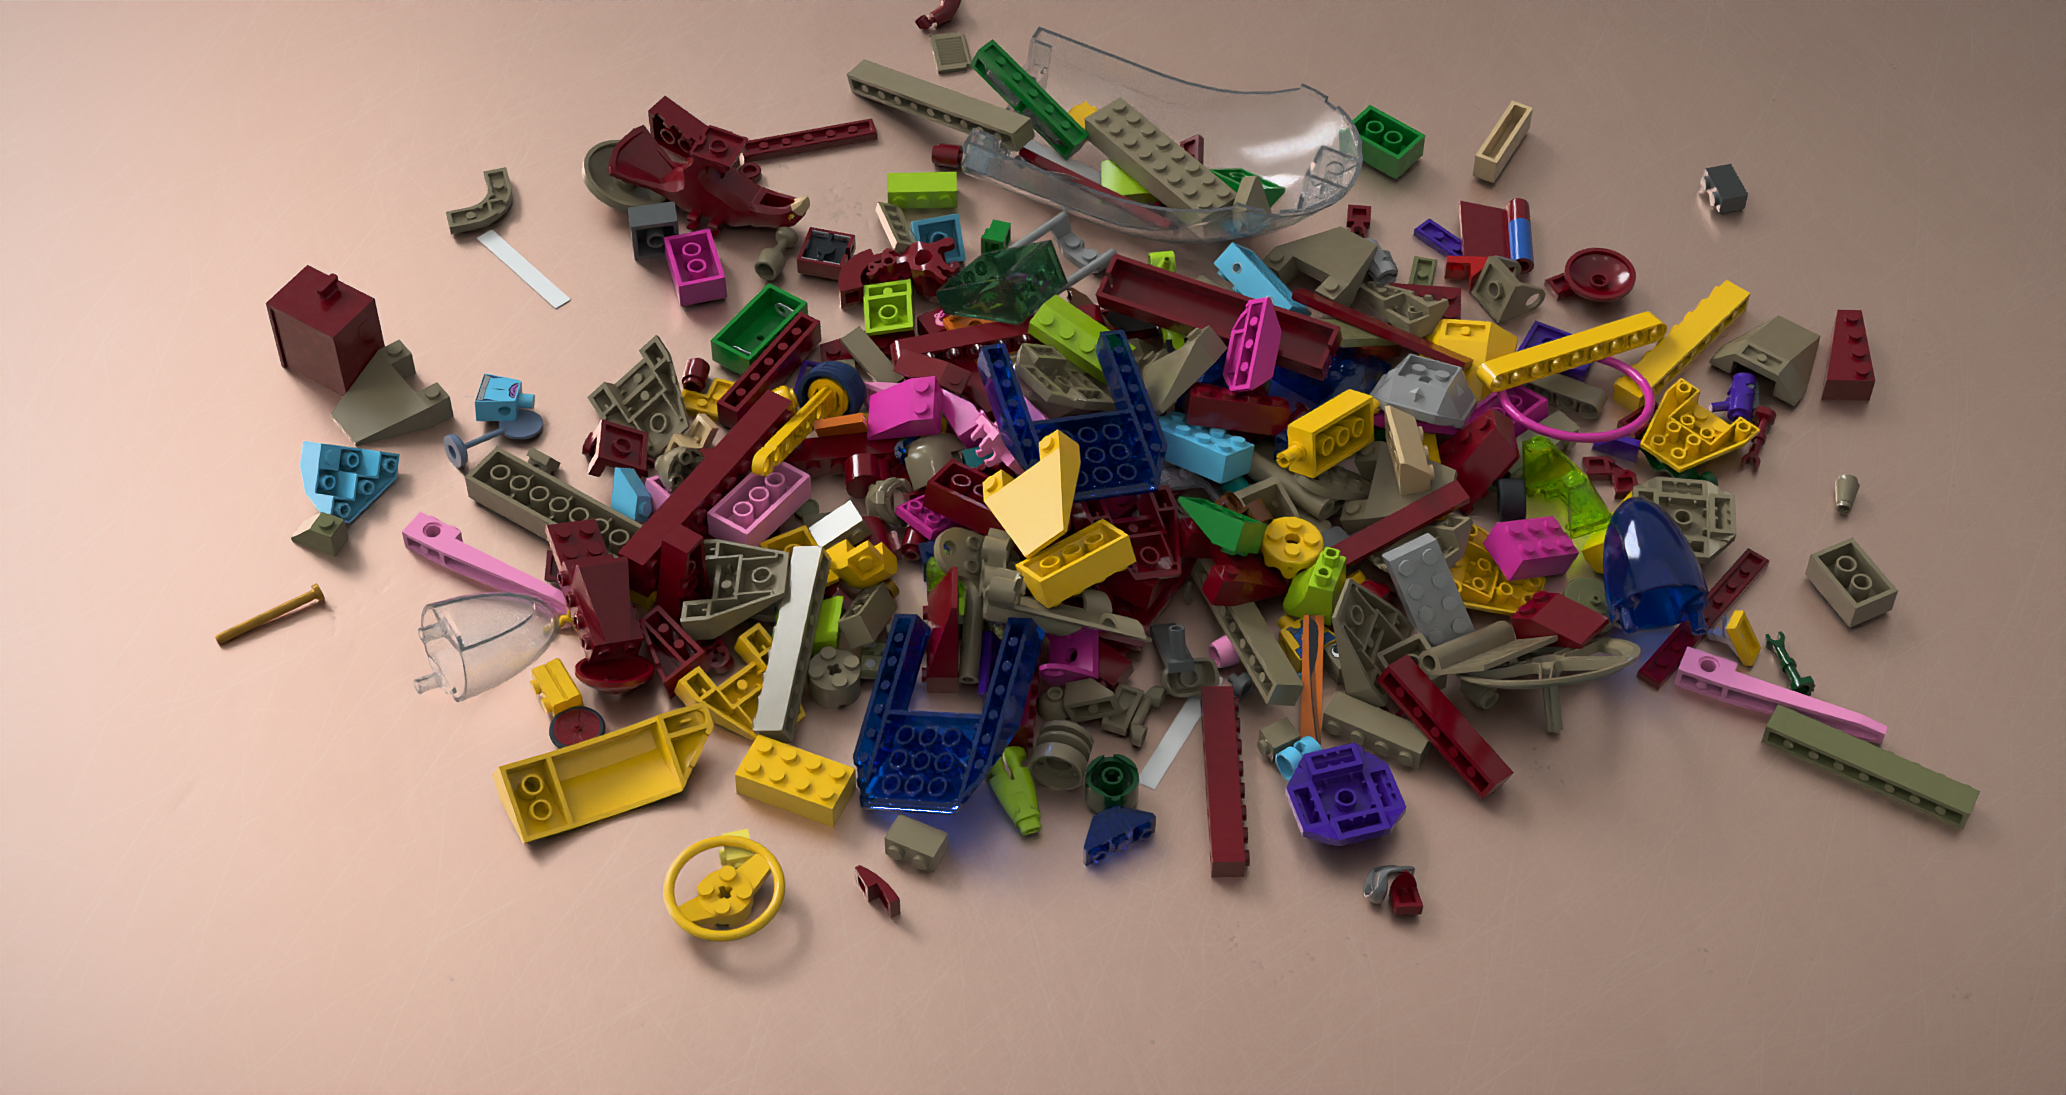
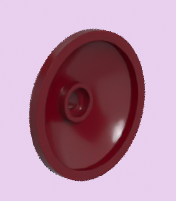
(1600, 274)
(616, 674)

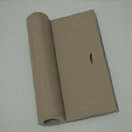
(1264, 467)
(1479, 650)

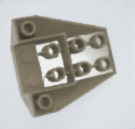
(1775, 351)

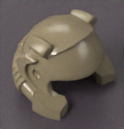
(880, 500)

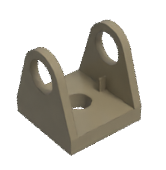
(1511, 295)
(1273, 496)

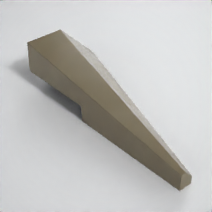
(1403, 308)

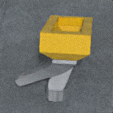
(1739, 637)

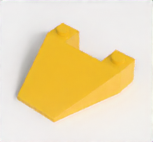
(1040, 500)
(736, 699)

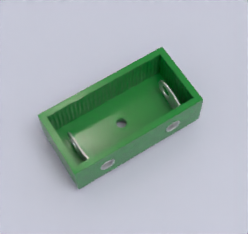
(761, 318)

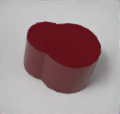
(862, 471)

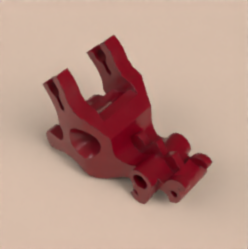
(919, 262)

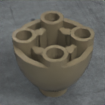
(677, 465)

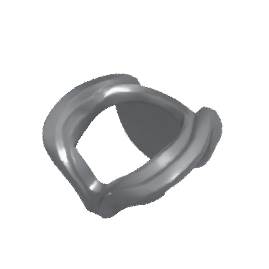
(1376, 881)

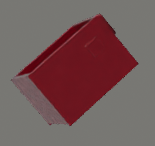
(324, 328)

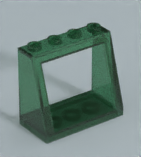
(1004, 284)

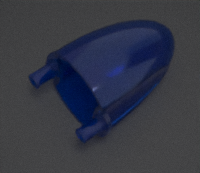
(1651, 571)

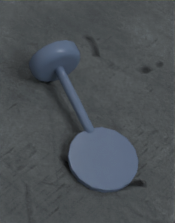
(525, 426)

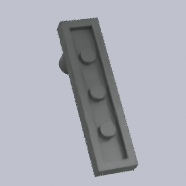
(1172, 647)

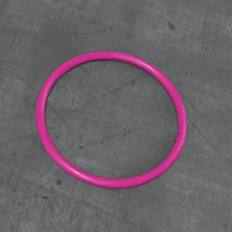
(1590, 437)

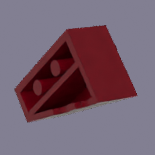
(671, 648)

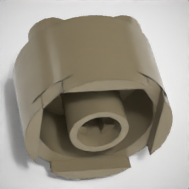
(834, 678)

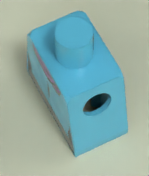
(501, 399)

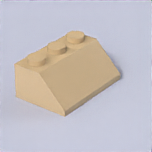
(1407, 452)

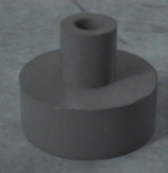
(1241, 685)

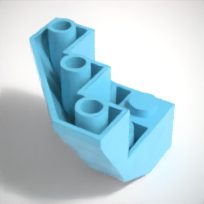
(345, 478)

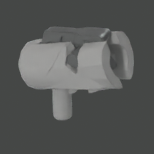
(1382, 268)

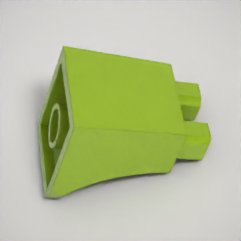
(1318, 587)
(828, 629)

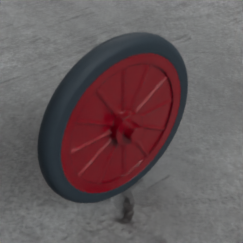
(575, 726)

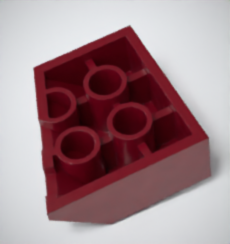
(1481, 453)

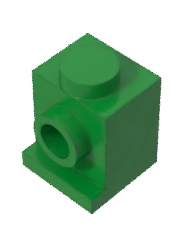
(996, 237)

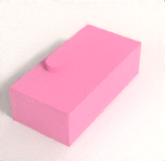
(759, 505)

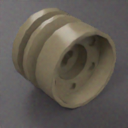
(1061, 755)

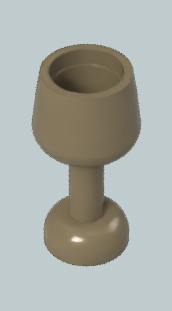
(770, 260)

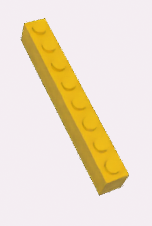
(1683, 343)

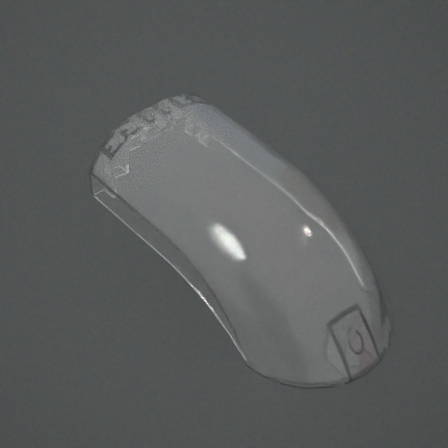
(1279, 135)

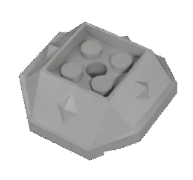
(1427, 391)

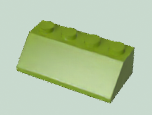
(1070, 333)

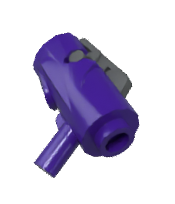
(1742, 399)

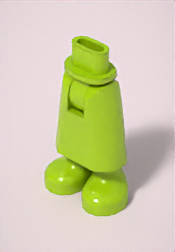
(1018, 792)

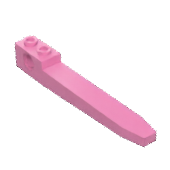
(446, 547)
(1719, 680)

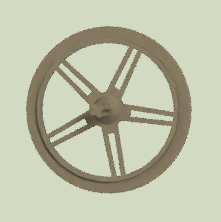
(1550, 667)

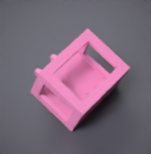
(993, 441)

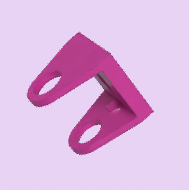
(1060, 650)

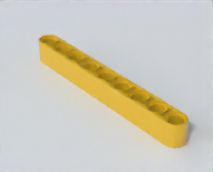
(1571, 351)

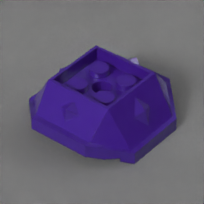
(1338, 777)

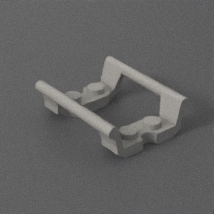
(1071, 247)

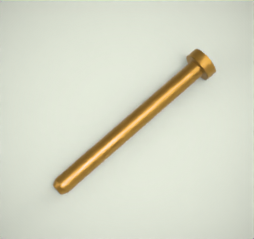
(315, 593)

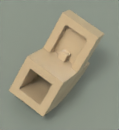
(699, 436)

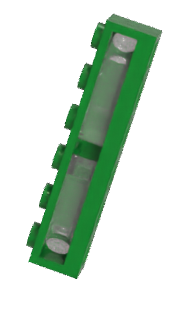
(1029, 99)

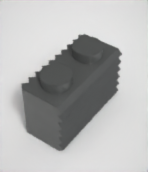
(1724, 188)

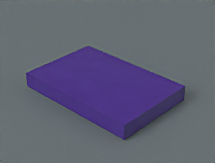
(1543, 333)

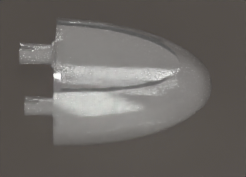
(483, 640)

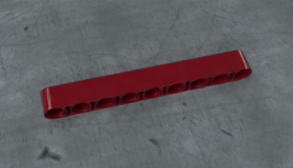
(966, 342)

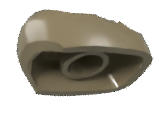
(1190, 682)

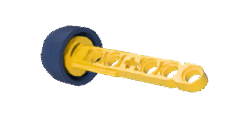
(824, 393)

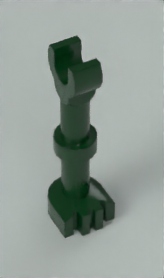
(1788, 665)

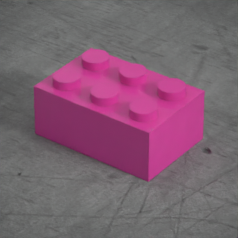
(695, 267)
(1531, 548)

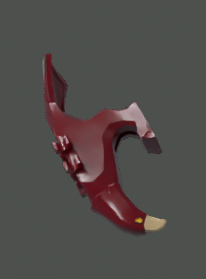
(705, 182)

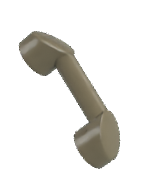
(1154, 696)

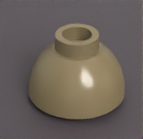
(1051, 704)

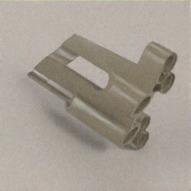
(1005, 597)

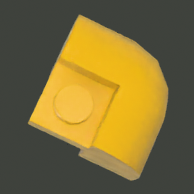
(862, 565)

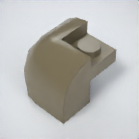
(929, 455)

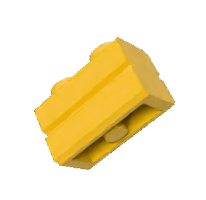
(555, 687)

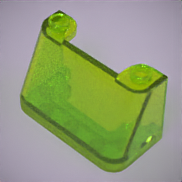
(1555, 475)

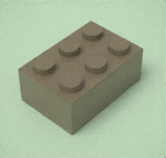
(1851, 582)

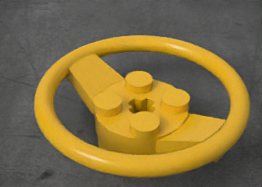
(722, 883)

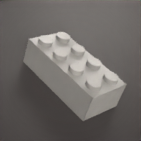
(1428, 590)

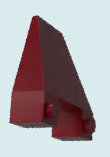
(1152, 534)
(1234, 577)
(942, 644)

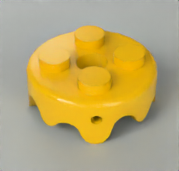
(1291, 556)

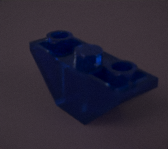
(1115, 831)

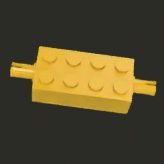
(1330, 433)

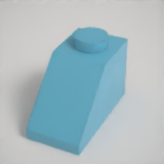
(630, 495)

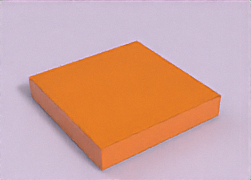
(841, 425)

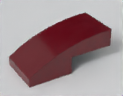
(875, 887)

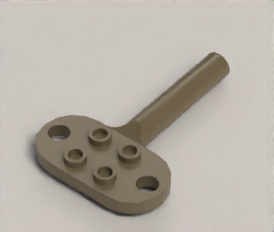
(1335, 483)
(966, 555)

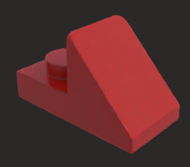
(1464, 268)

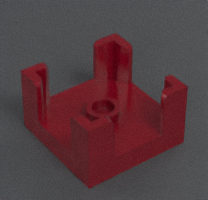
(619, 448)

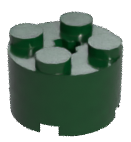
(1111, 783)

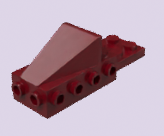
(595, 591)

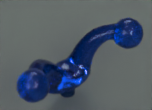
(900, 448)

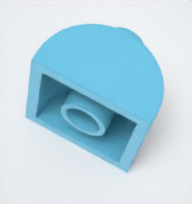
(938, 228)

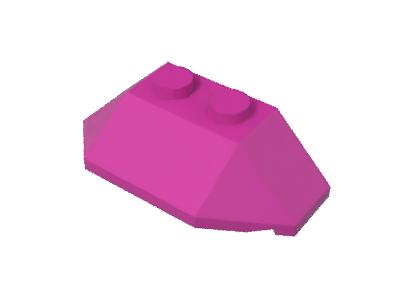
(1253, 347)

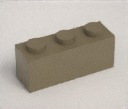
(867, 616)

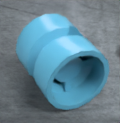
(1289, 758)

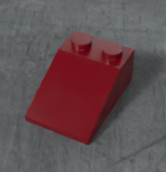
(1557, 615)

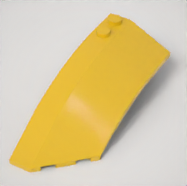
(603, 774)

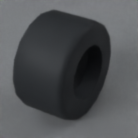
(1511, 499)

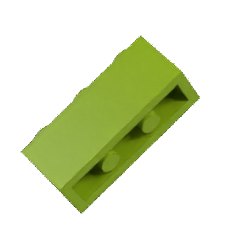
(922, 189)

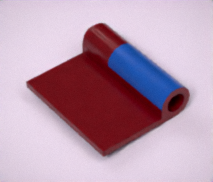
(1498, 232)

